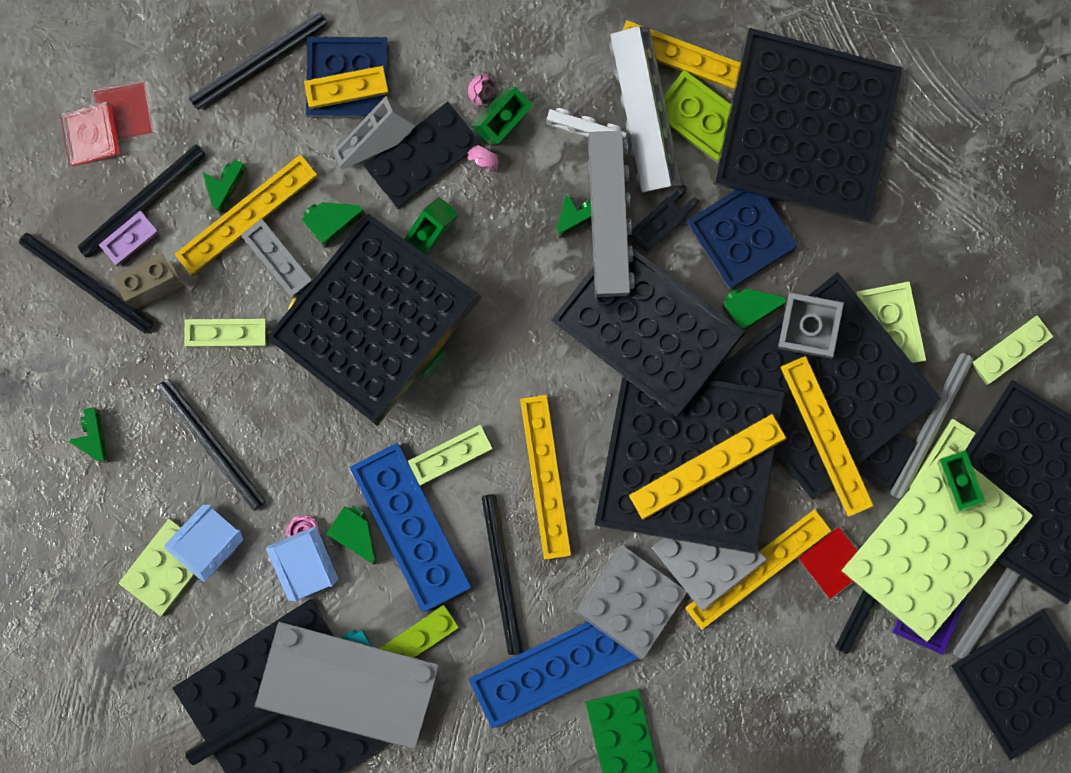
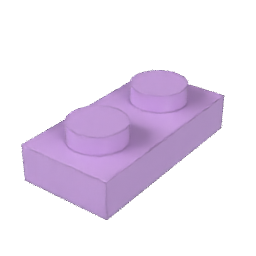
(128, 238)

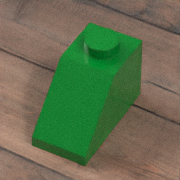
(330, 220)
(431, 225)
(750, 306)
(354, 533)

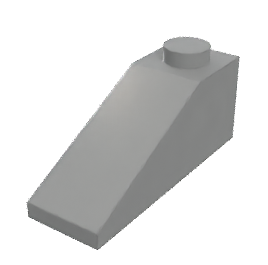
(376, 133)

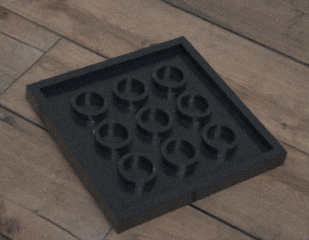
(1020, 683)

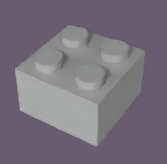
(810, 325)

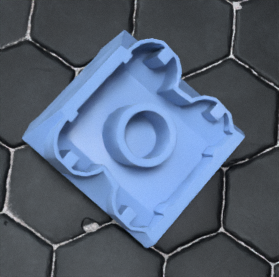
(204, 542)
(302, 564)

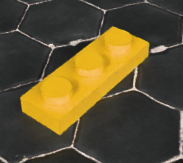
(346, 87)

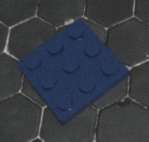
(342, 55)
(741, 235)

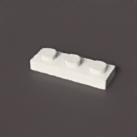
(563, 120)

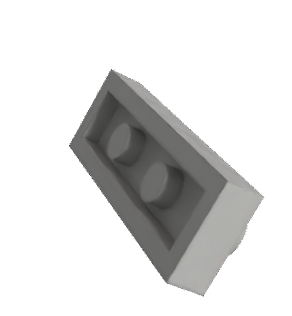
(276, 258)

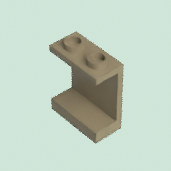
(148, 281)

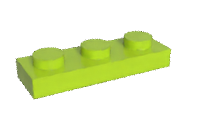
(423, 634)

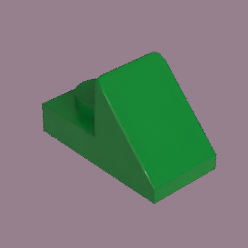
(221, 191)
(571, 218)
(94, 443)

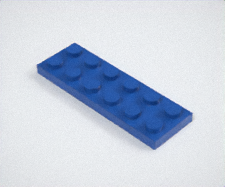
(410, 527)
(547, 672)

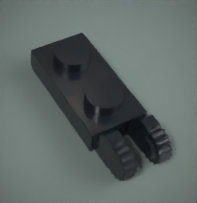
(662, 220)

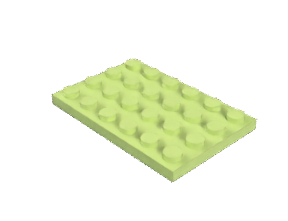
(930, 556)

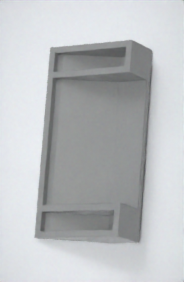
(346, 685)

